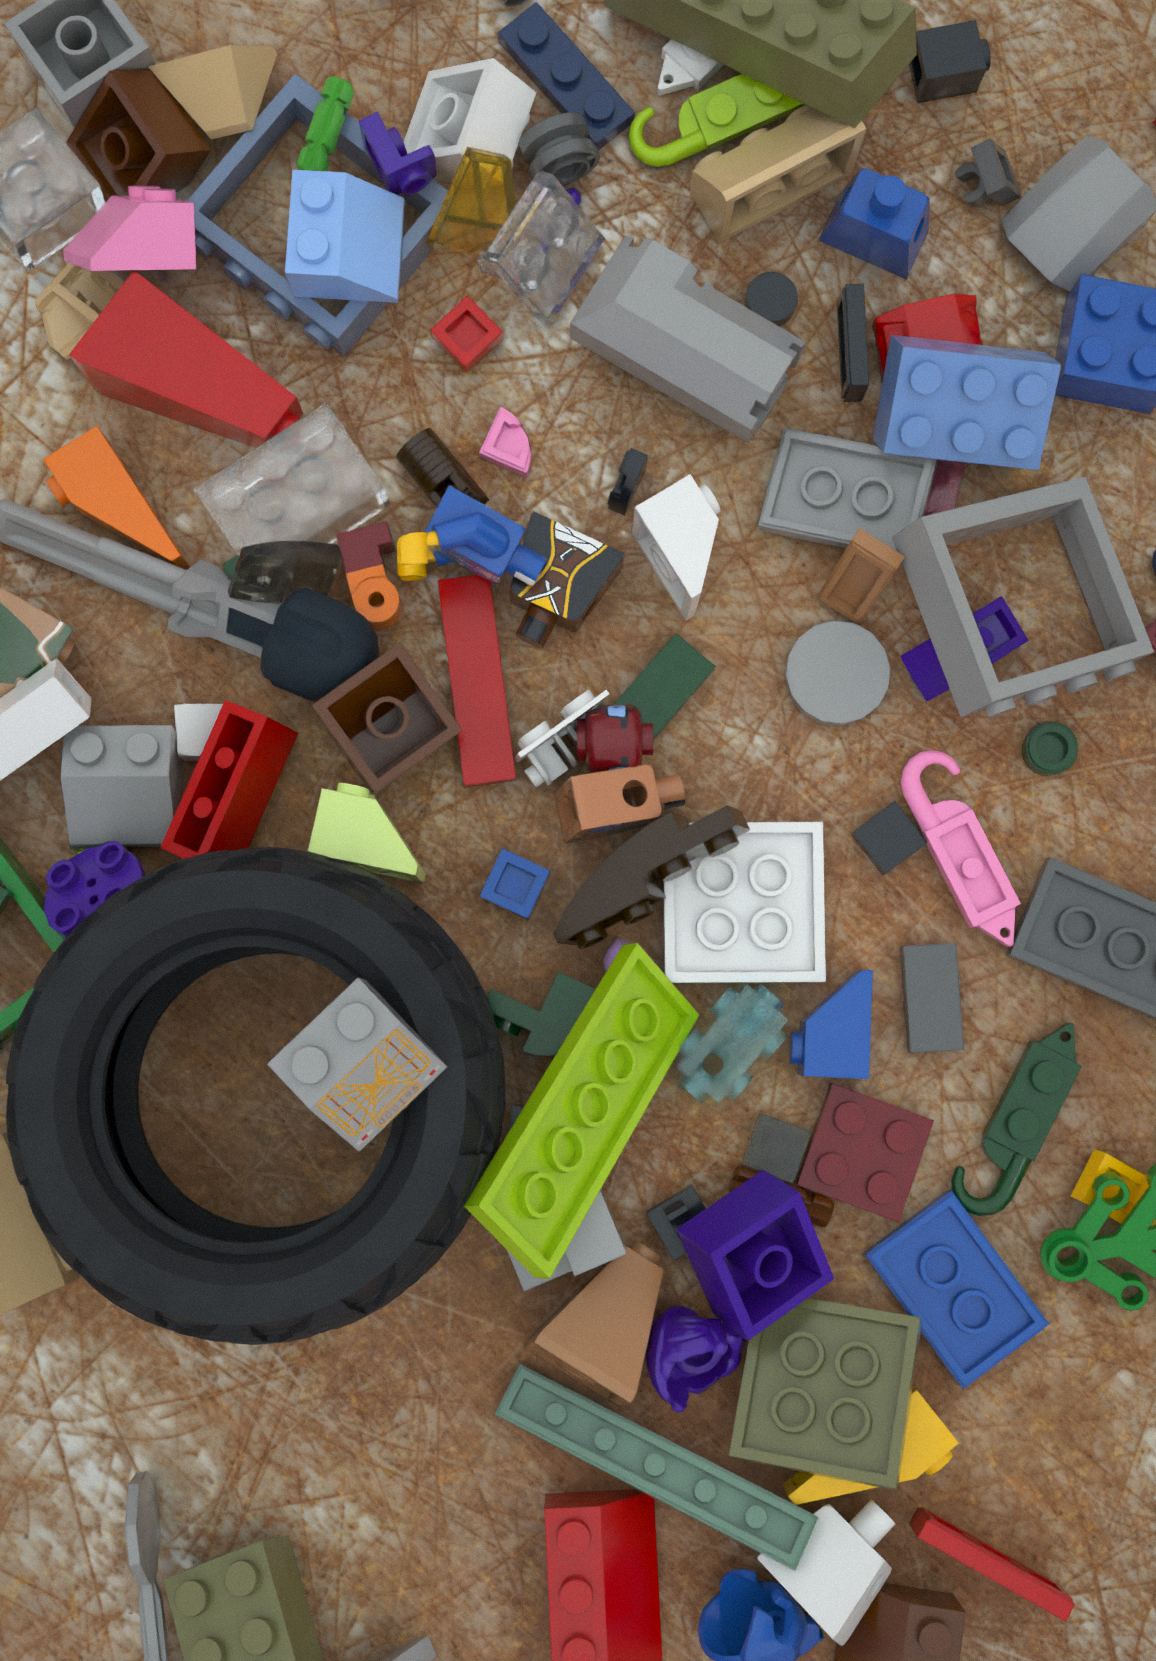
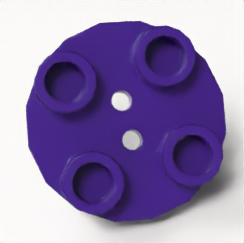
(86, 882)

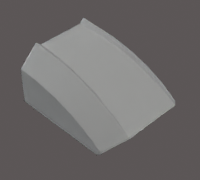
(1080, 213)

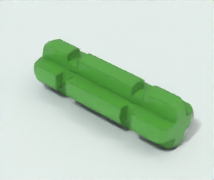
(326, 125)

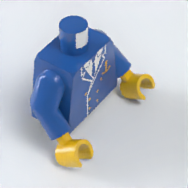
(471, 537)

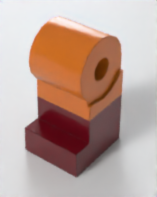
(367, 576)

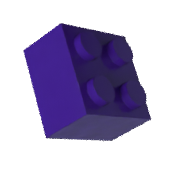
(755, 1254)

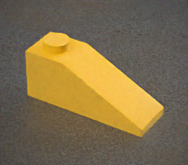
(925, 1450)

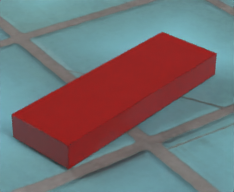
(991, 1563)

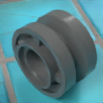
(560, 148)

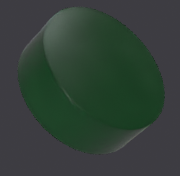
(1049, 749)

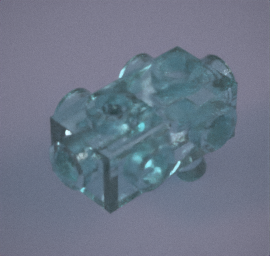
(744, 1028)

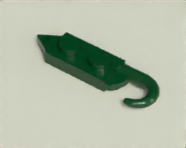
(1023, 1117)

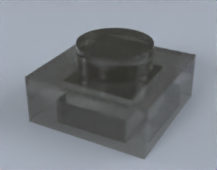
(776, 1147)

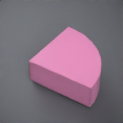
(507, 444)

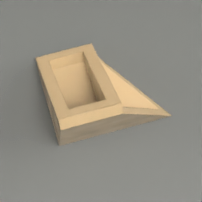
(220, 86)

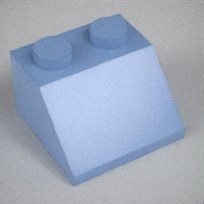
(343, 238)

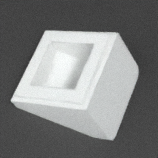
(193, 728)

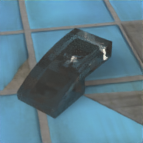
(281, 567)

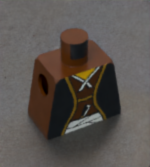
(569, 583)

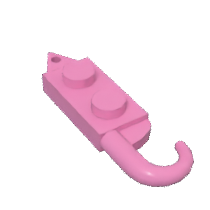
(962, 852)

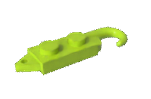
(714, 119)

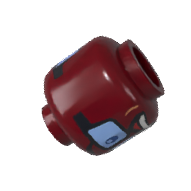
(613, 738)

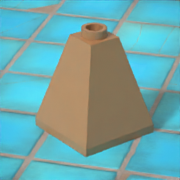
(605, 1326)

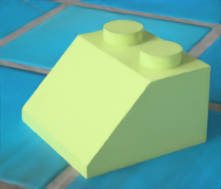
(360, 833)

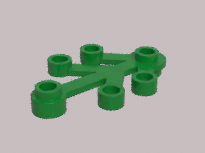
(1132, 1241)

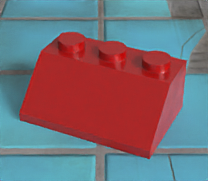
(602, 1576)

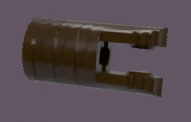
(436, 467)

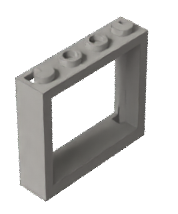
(952, 621)

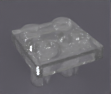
(543, 247)

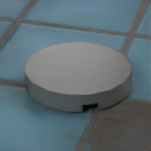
(837, 673)

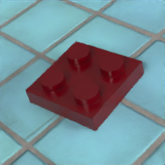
(864, 1152)

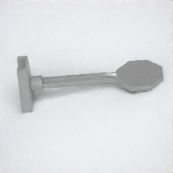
(143, 1541)

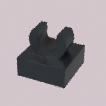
(672, 1214)

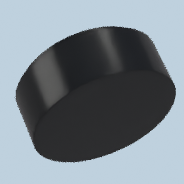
(772, 297)

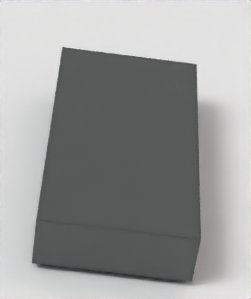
(931, 998)

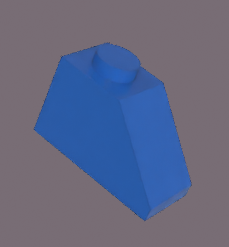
(837, 1032)

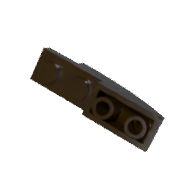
(628, 879)

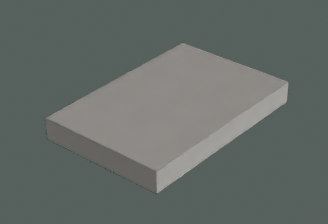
(834, 486)

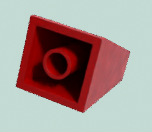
(173, 365)

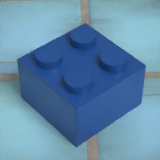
(1108, 344)

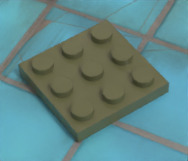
(829, 1393)

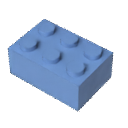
(965, 402)

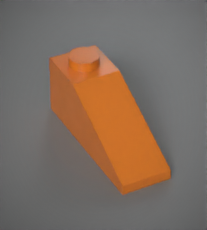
(103, 491)

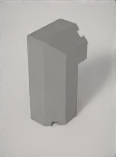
(686, 337)

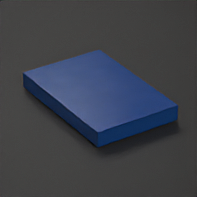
(958, 1287)

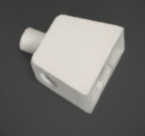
(838, 1569)

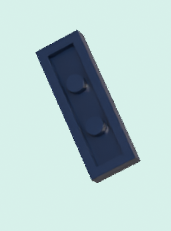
(565, 74)

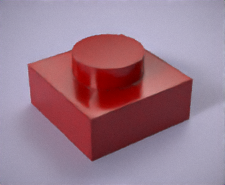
(467, 334)

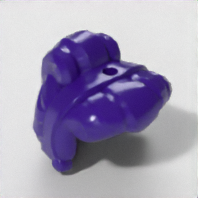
(689, 1354)

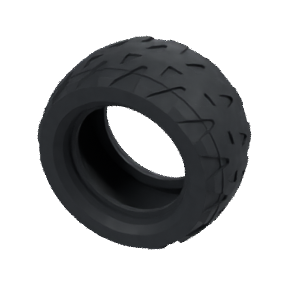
(81, 1130)

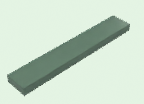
(657, 1467)

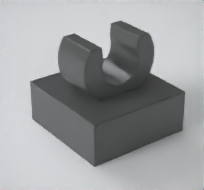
(994, 172)

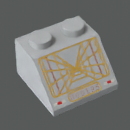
(357, 1064)

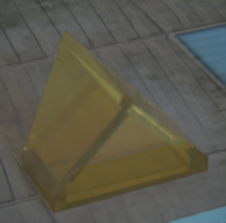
(475, 203)

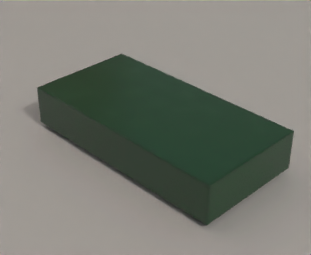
(667, 683)

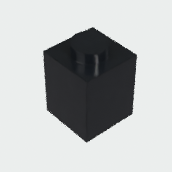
(949, 61)

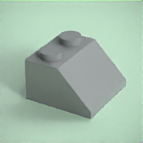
(120, 784)

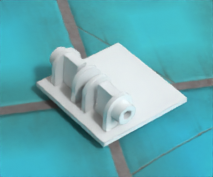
(537, 743)

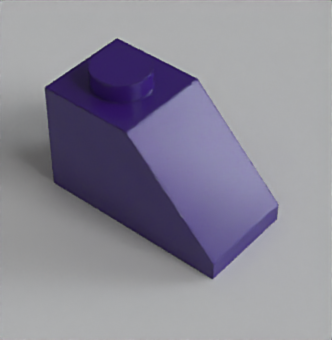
(1000, 636)

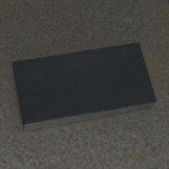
(852, 343)

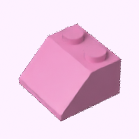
(137, 233)

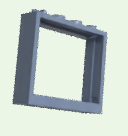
(299, 102)

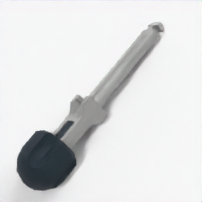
(302, 643)

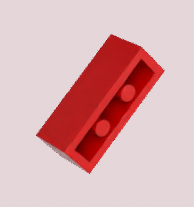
(230, 783)

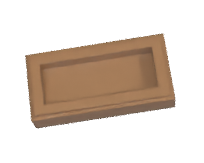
(860, 576)

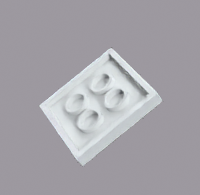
(750, 910)

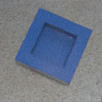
(515, 884)

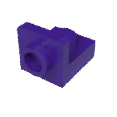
(395, 167)

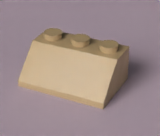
(774, 170)
(27, 1258)

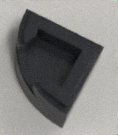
(631, 474)

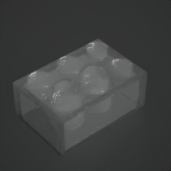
(295, 486)

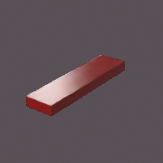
(477, 680)

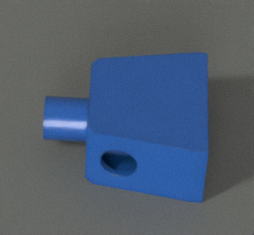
(879, 222)

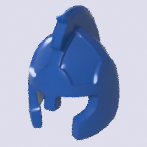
(755, 1622)

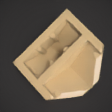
(73, 304)

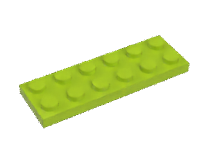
(582, 1112)

